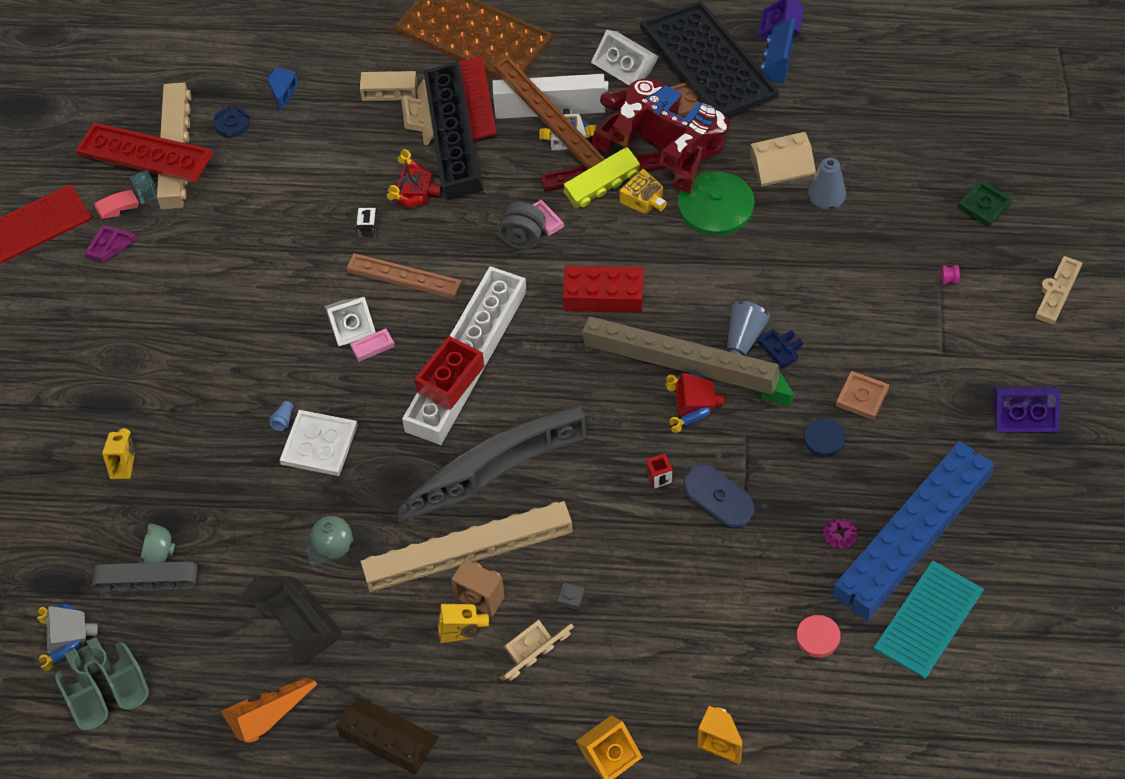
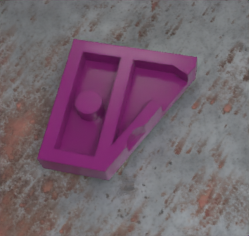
(108, 243)

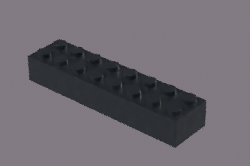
(453, 131)

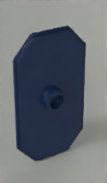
(718, 495)

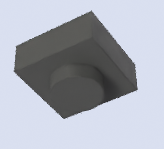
(571, 596)

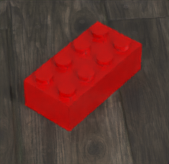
(603, 289)

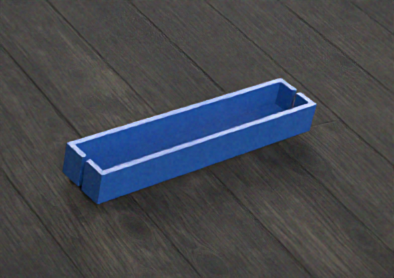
(913, 530)

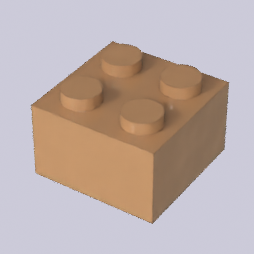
(478, 587)

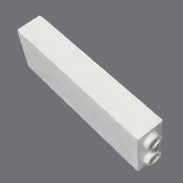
(575, 92)

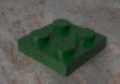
(984, 203)

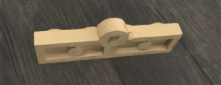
(1057, 290)

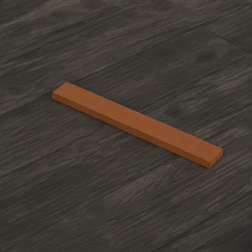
(548, 112)

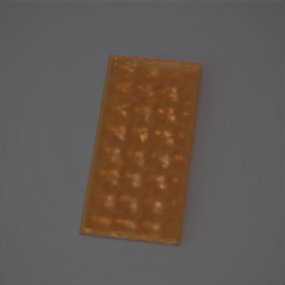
(474, 30)

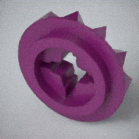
(836, 540)

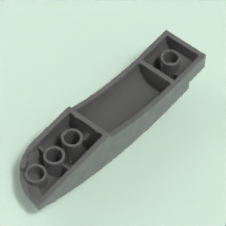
(492, 458)

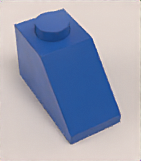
(282, 85)

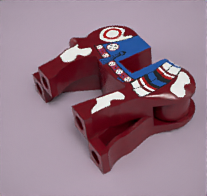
(653, 112)

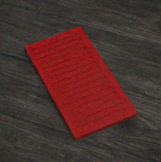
(479, 97)
(41, 222)

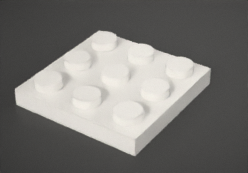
(318, 443)

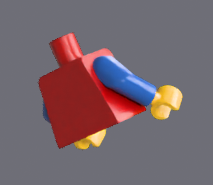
(694, 398)

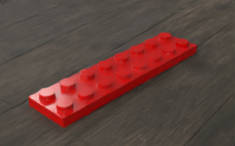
(144, 152)

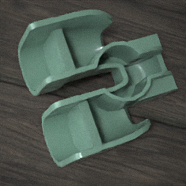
(85, 697)

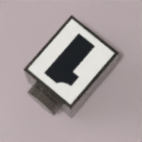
(367, 221)

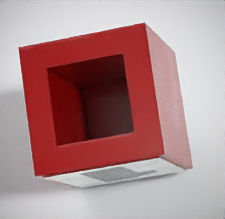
(659, 471)

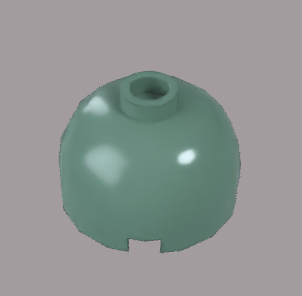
(331, 536)
(156, 545)

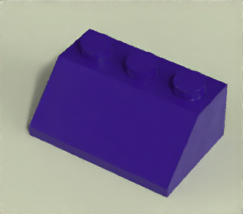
(1026, 408)

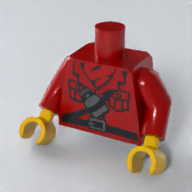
(414, 185)

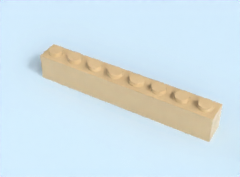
(174, 127)

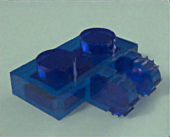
(778, 347)

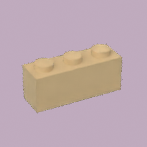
(388, 85)

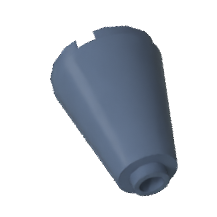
(828, 185)
(745, 326)

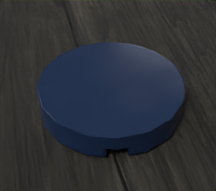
(231, 122)
(824, 437)

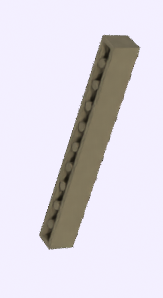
(681, 355)

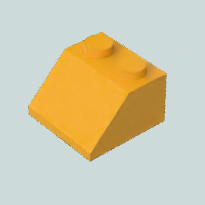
(719, 735)
(609, 748)

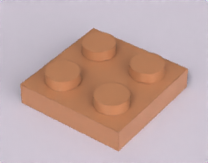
(862, 395)

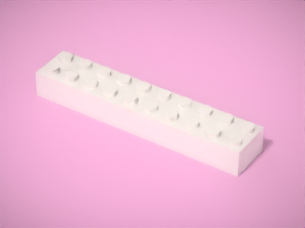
(480, 328)

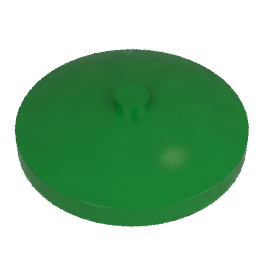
(717, 204)

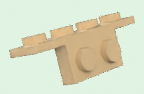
(417, 113)
(529, 644)

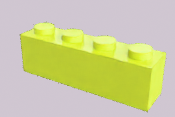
(601, 178)

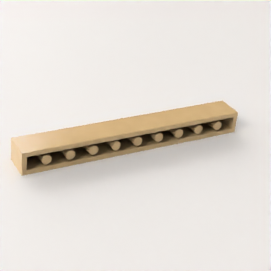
(470, 544)

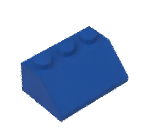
(779, 51)

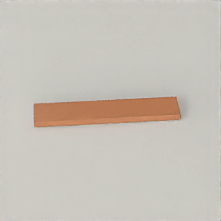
(404, 276)

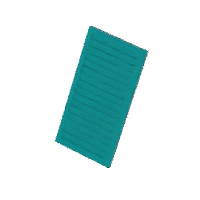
(928, 619)

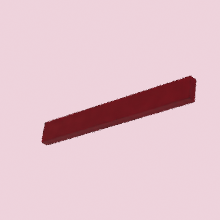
(556, 180)

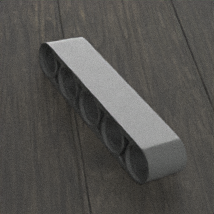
(144, 576)

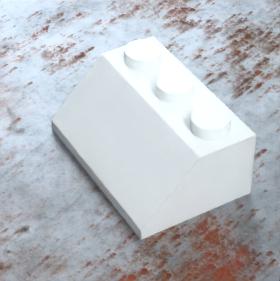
(623, 58)

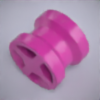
(950, 275)

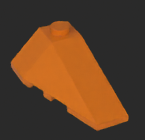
(255, 718)

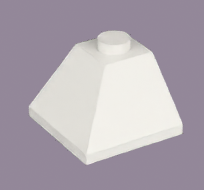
(350, 320)

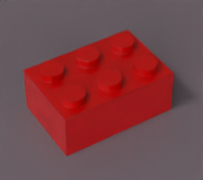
(449, 372)

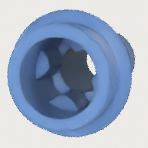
(281, 417)

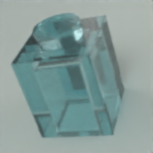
(143, 186)

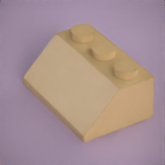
(782, 159)

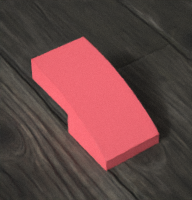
(114, 203)

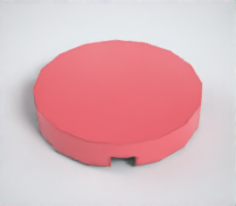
(818, 636)

